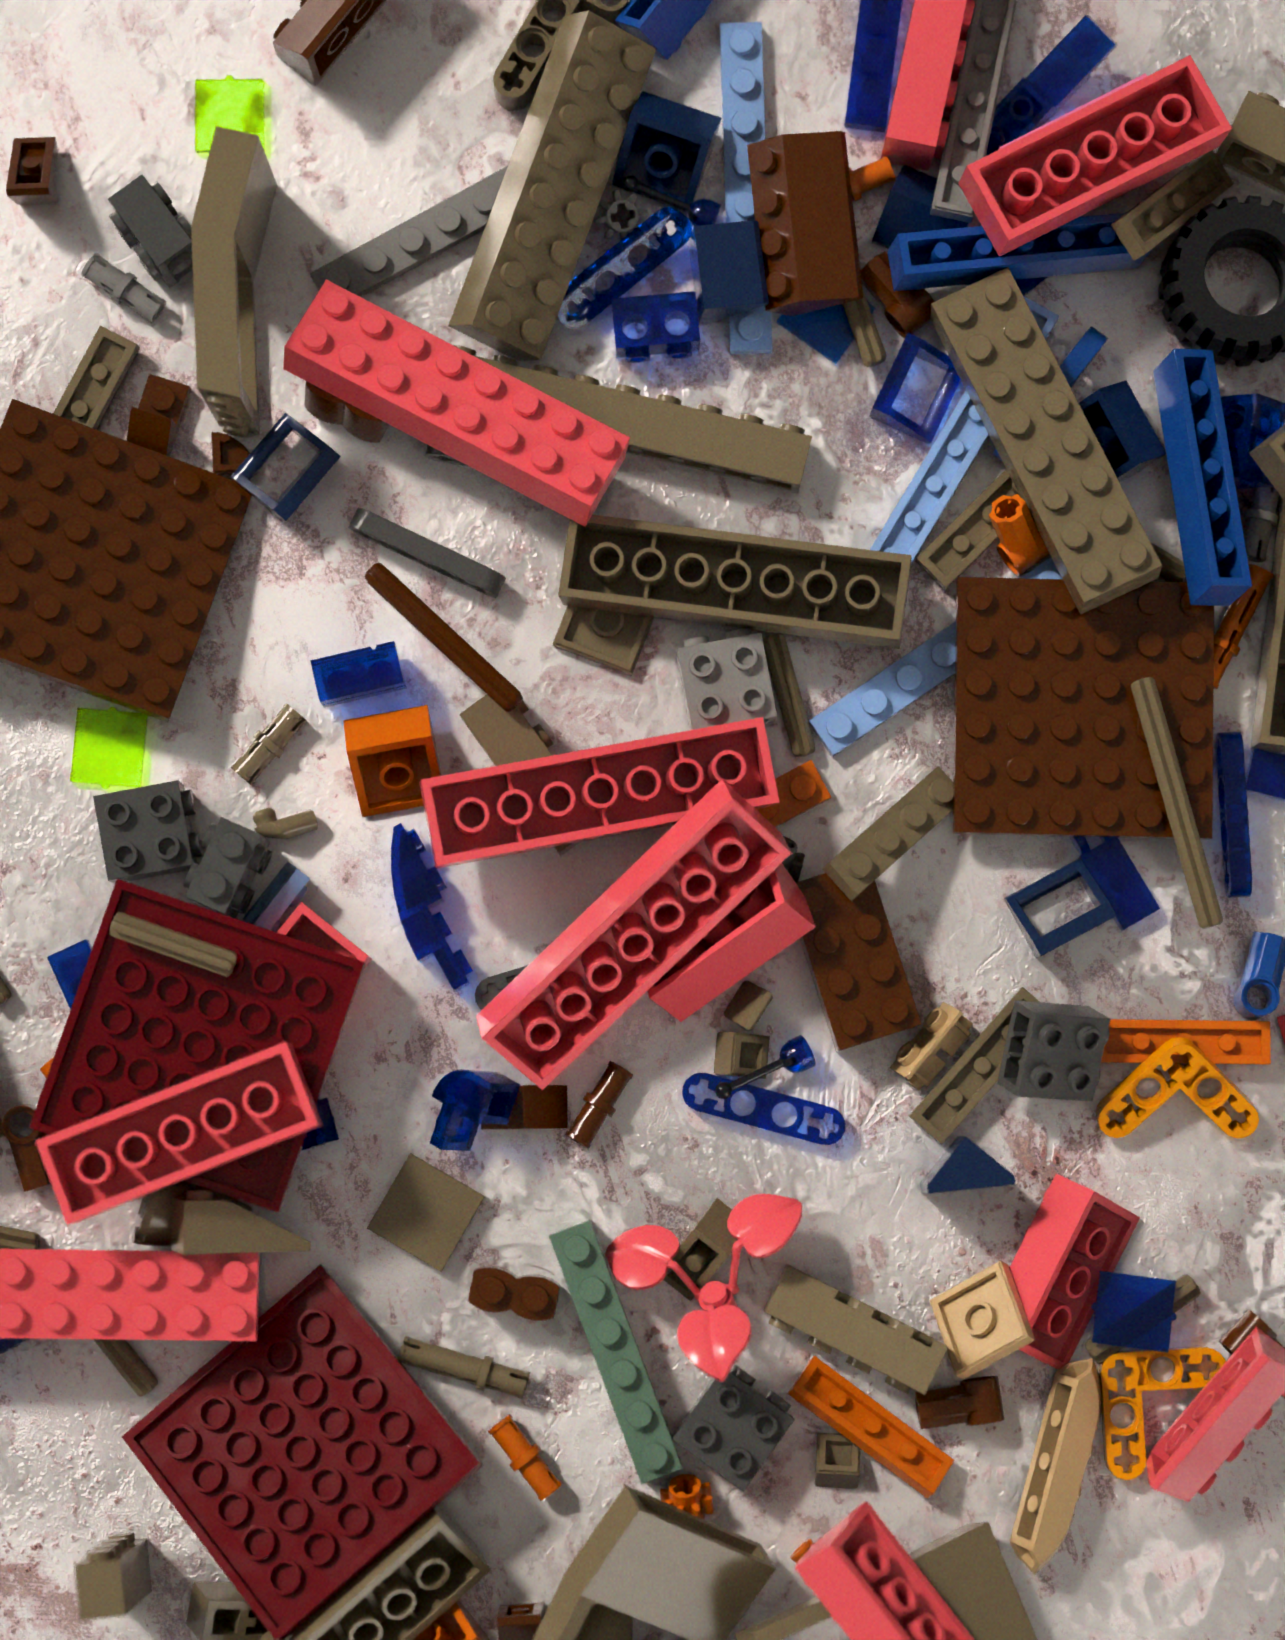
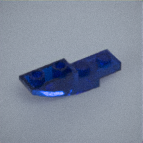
(1050, 83)
(417, 892)

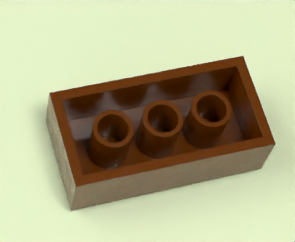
(855, 965)

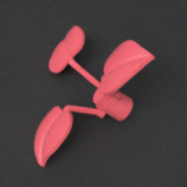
(721, 1330)

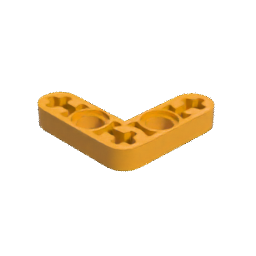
(1184, 1078)
(1141, 1380)

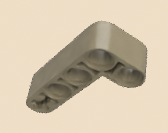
(543, 33)

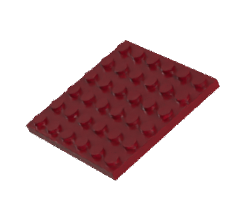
(162, 1021)
(301, 1453)

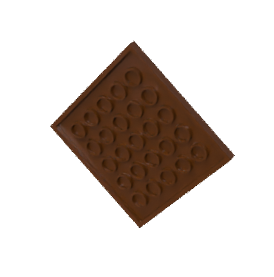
(107, 558)
(1051, 713)

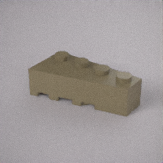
(855, 1329)

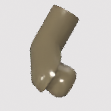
(285, 827)

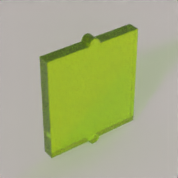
(230, 105)
(109, 747)

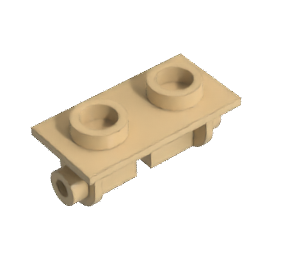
(943, 1029)

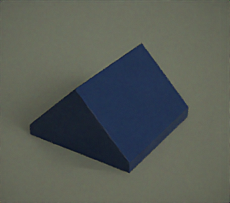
(910, 208)
(727, 269)
(965, 1168)

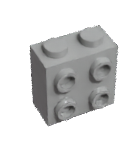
(726, 679)

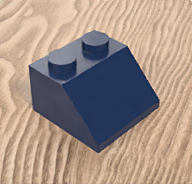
(666, 147)
(1122, 429)

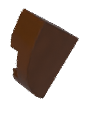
(227, 454)

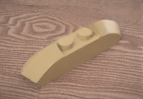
(1058, 1464)

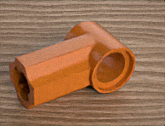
(1019, 538)

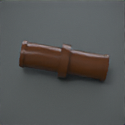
(599, 1104)

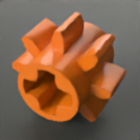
(689, 1495)

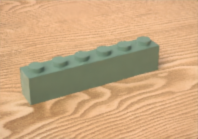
(616, 1351)

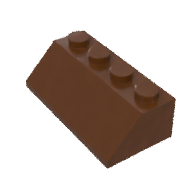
(321, 34)
(805, 221)

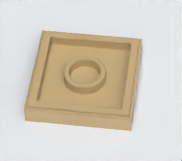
(982, 1320)

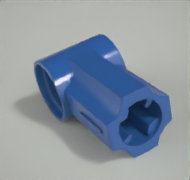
(1261, 971)

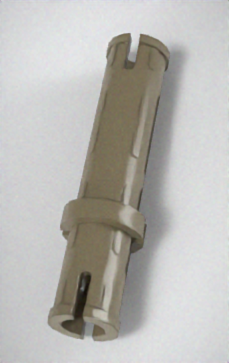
(471, 1369)

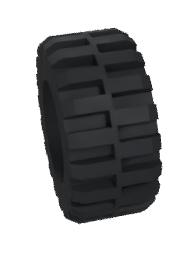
(1186, 293)

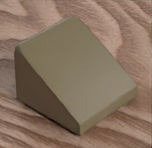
(748, 1005)
(740, 1053)
(836, 1462)

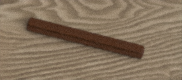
(443, 637)

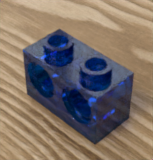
(654, 314)
(1249, 423)

